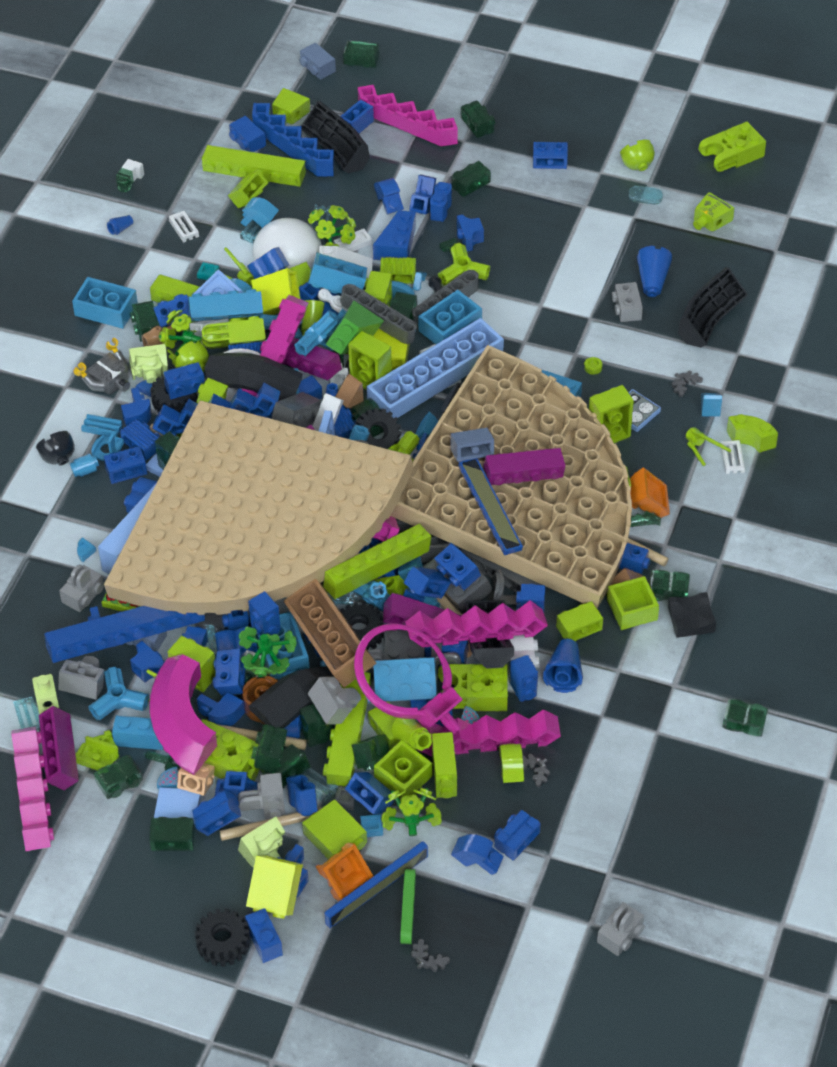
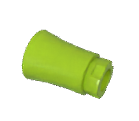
(313, 314)
(411, 733)

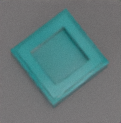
(207, 270)

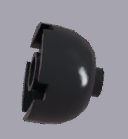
(57, 449)

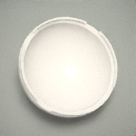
(294, 238)

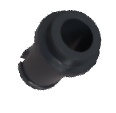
(435, 283)

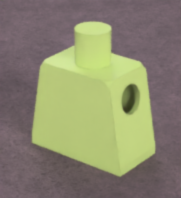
(45, 691)

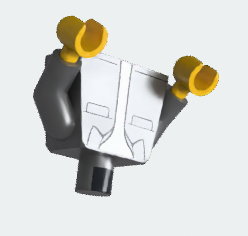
(108, 373)

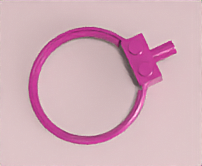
(434, 710)

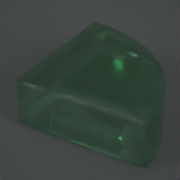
(446, 245)

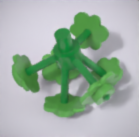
(267, 645)

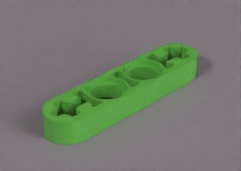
(408, 906)

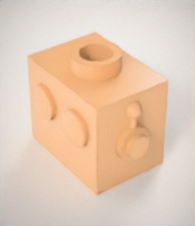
(199, 782)

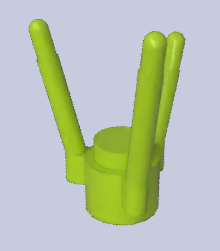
(244, 274)
(697, 438)

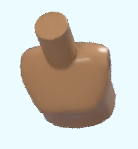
(152, 337)

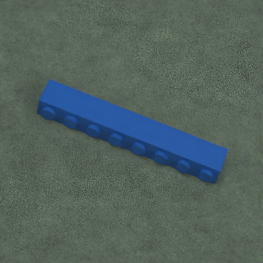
(114, 630)

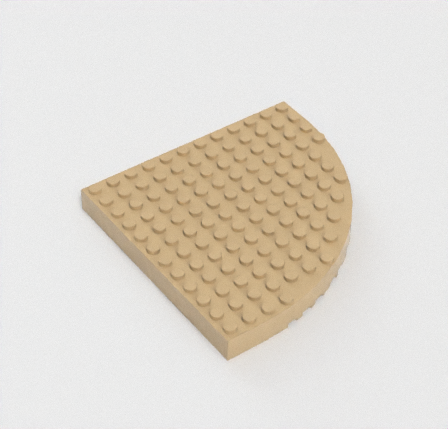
(253, 512)
(567, 525)

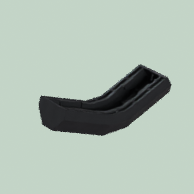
(337, 135)
(709, 306)
(251, 371)
(492, 652)
(287, 696)

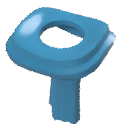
(114, 443)

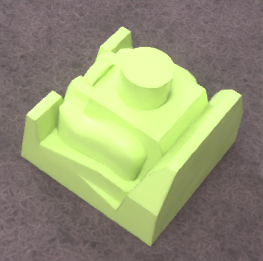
(148, 362)
(262, 841)

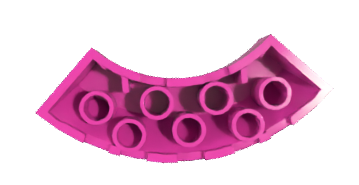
(173, 717)

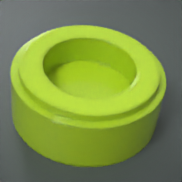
(593, 365)

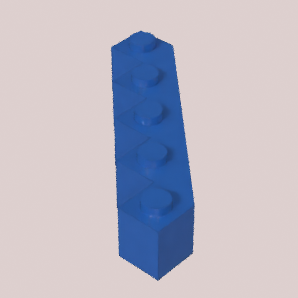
(290, 141)
(260, 405)

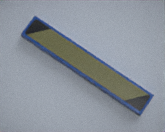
(490, 506)
(375, 884)

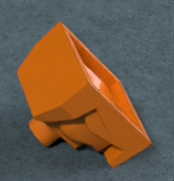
(649, 493)
(345, 871)

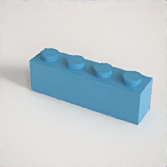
(225, 306)
(135, 733)

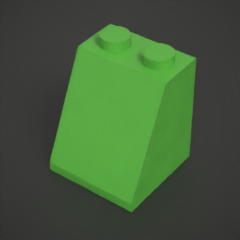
(351, 324)

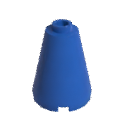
(653, 269)
(564, 667)

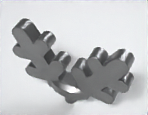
(680, 385)
(540, 771)
(420, 954)

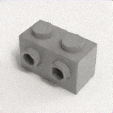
(628, 302)

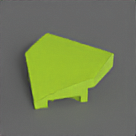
(97, 751)

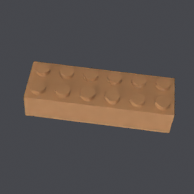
(328, 630)

